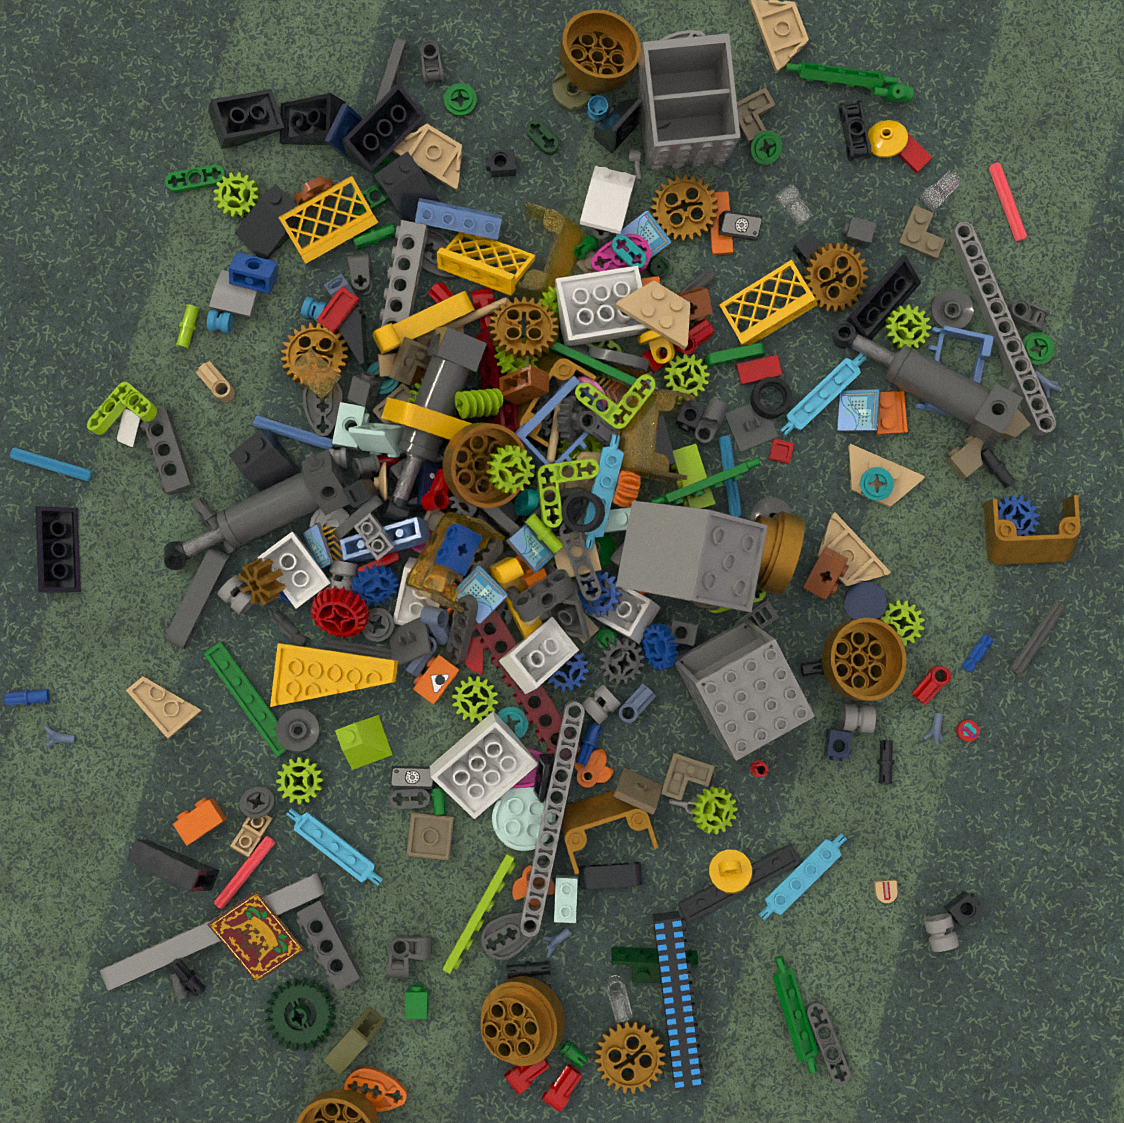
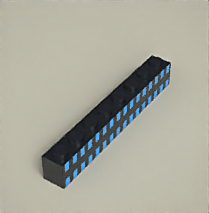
(677, 1000)

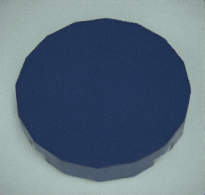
(866, 601)

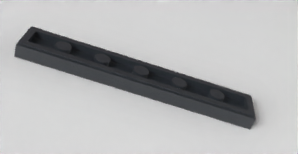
(762, 871)

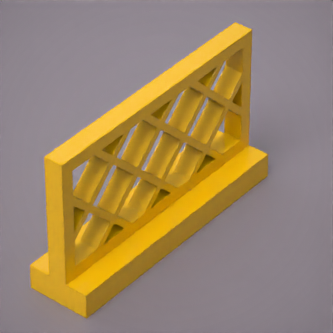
(338, 235)
(481, 271)
(780, 317)

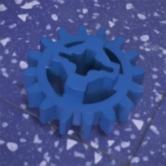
(1014, 508)
(375, 584)
(598, 605)
(658, 645)
(569, 682)

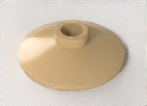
(381, 482)

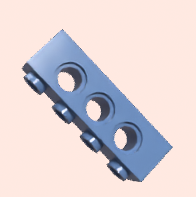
(458, 218)
(402, 534)

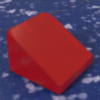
(653, 365)

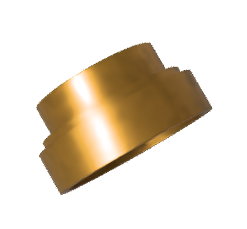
(599, 51)
(486, 436)
(780, 551)
(887, 659)
(539, 1006)
(351, 1108)

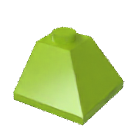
(364, 742)

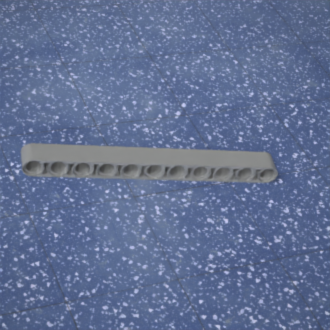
(1002, 318)
(552, 828)
(202, 936)

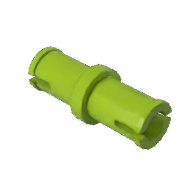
(187, 326)
(544, 533)

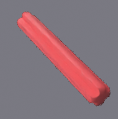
(1007, 202)
(244, 872)

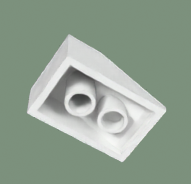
(607, 199)
(300, 570)
(409, 601)
(631, 615)
(538, 655)

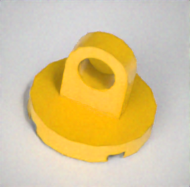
(656, 342)
(730, 871)

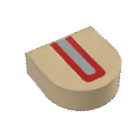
(886, 890)

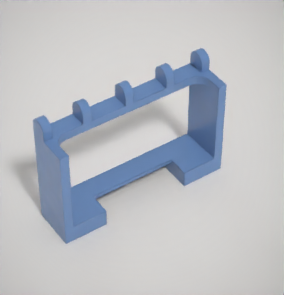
(984, 350)
(528, 426)

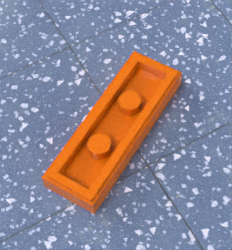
(720, 244)

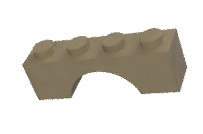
(968, 458)

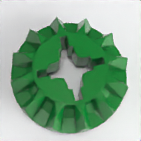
(452, 94)
(773, 151)
(1042, 340)

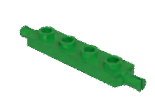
(847, 76)
(715, 481)
(795, 1015)

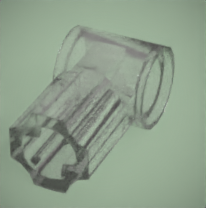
(937, 194)
(791, 202)
(619, 999)

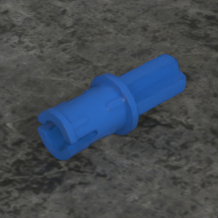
(27, 697)
(588, 743)

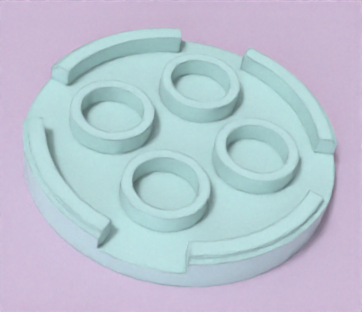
(518, 818)

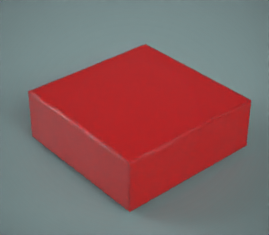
(781, 451)

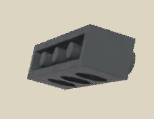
(182, 478)
(336, 977)

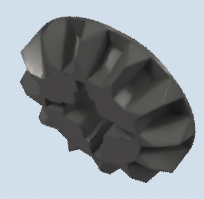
(387, 621)
(253, 795)

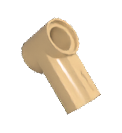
(215, 381)

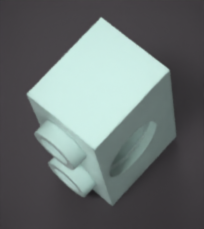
(349, 414)
(565, 898)

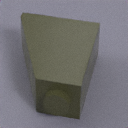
(354, 1040)

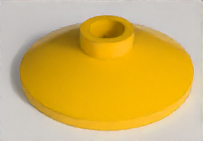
(887, 145)

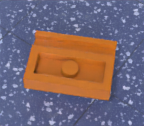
(892, 413)

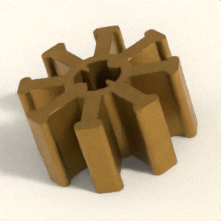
(261, 581)

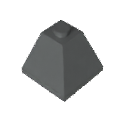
(570, 616)

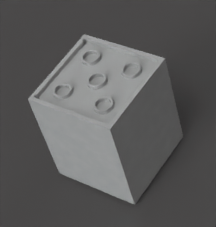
(692, 89)
(692, 555)
(744, 688)

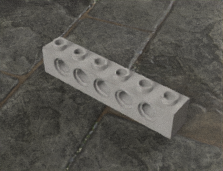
(404, 232)

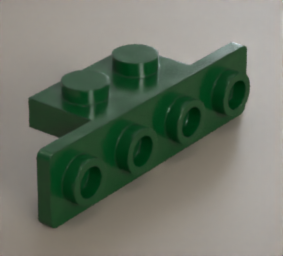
(644, 962)

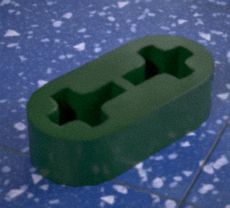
(545, 134)

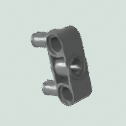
(542, 594)

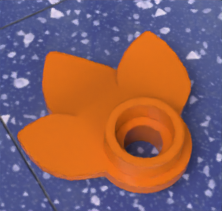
(595, 767)
(520, 886)

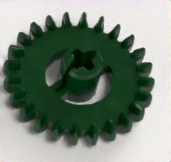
(309, 1032)

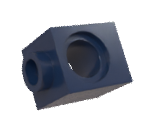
(844, 737)

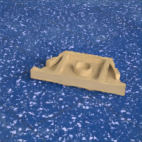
(780, 29)
(434, 154)
(659, 311)
(903, 478)
(861, 560)

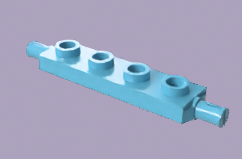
(823, 394)
(604, 486)
(334, 846)
(802, 876)

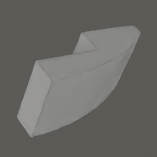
(374, 536)

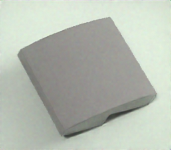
(232, 297)

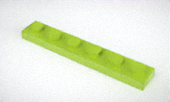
(475, 921)

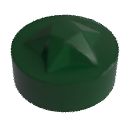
(658, 266)

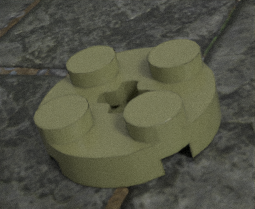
(569, 100)

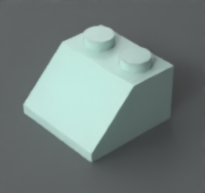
(378, 438)

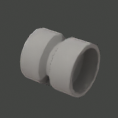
(342, 569)
(241, 602)
(593, 707)
(858, 718)
(941, 932)

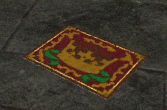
(256, 936)

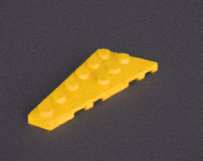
(314, 673)

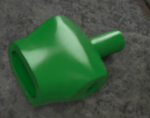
(895, 93)

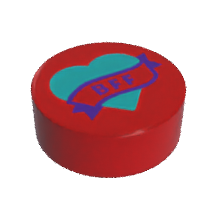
(967, 730)

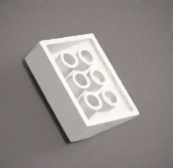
(589, 308)
(482, 765)

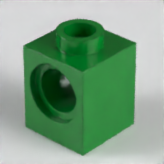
(417, 1002)

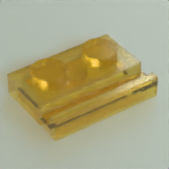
(315, 373)

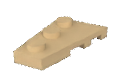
(162, 707)

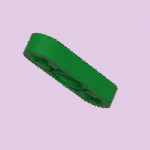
(189, 173)
(739, 353)

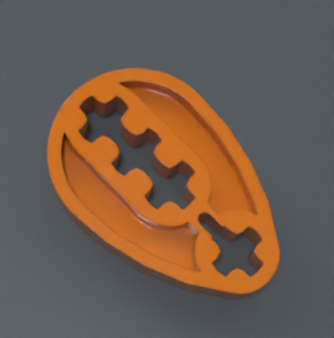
(386, 1084)

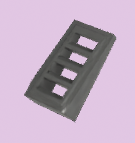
(759, 609)

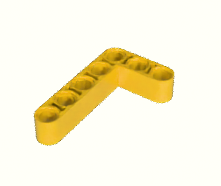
(421, 323)
(423, 419)
(507, 574)

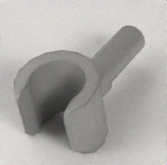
(634, 156)
(687, 805)

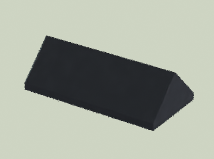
(382, 129)
(884, 298)
(57, 549)

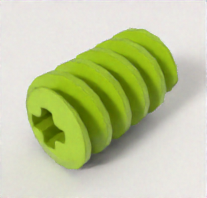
(478, 402)

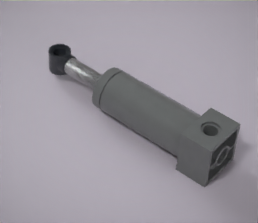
(451, 360)
(944, 388)
(313, 488)

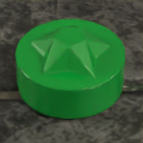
(604, 636)

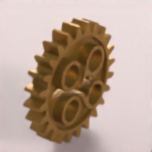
(680, 189)
(827, 260)
(543, 328)
(318, 338)
(642, 1072)

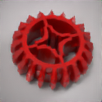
(340, 612)

